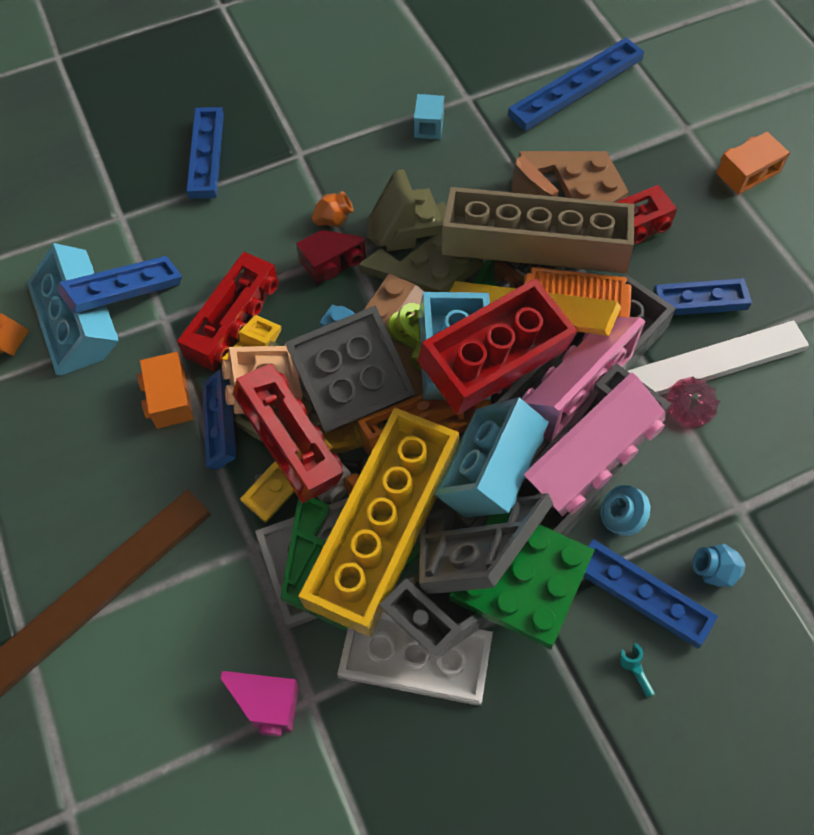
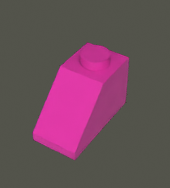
(264, 700)

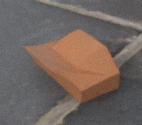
(529, 180)

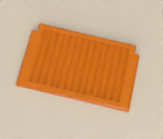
(584, 285)

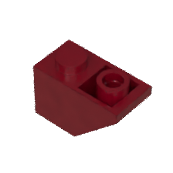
(330, 253)

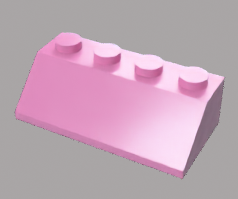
(570, 384)
(597, 445)

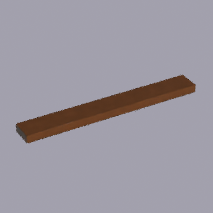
(98, 588)

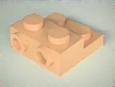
(247, 359)

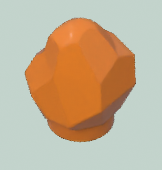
(332, 210)

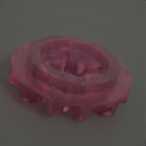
(680, 404)

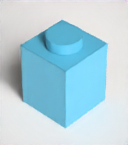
(428, 116)

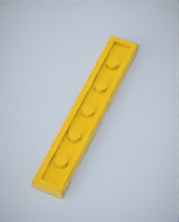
(585, 313)

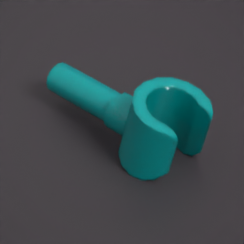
(636, 668)

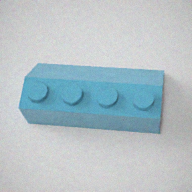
(71, 337)

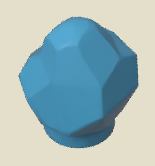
(719, 565)

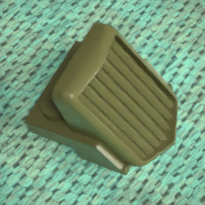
(403, 215)

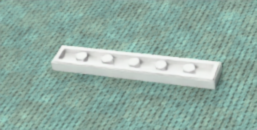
(724, 357)

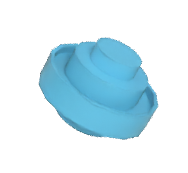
(625, 510)

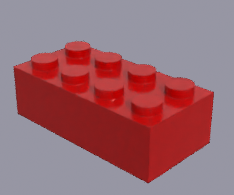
(496, 345)

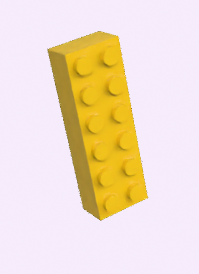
(380, 522)

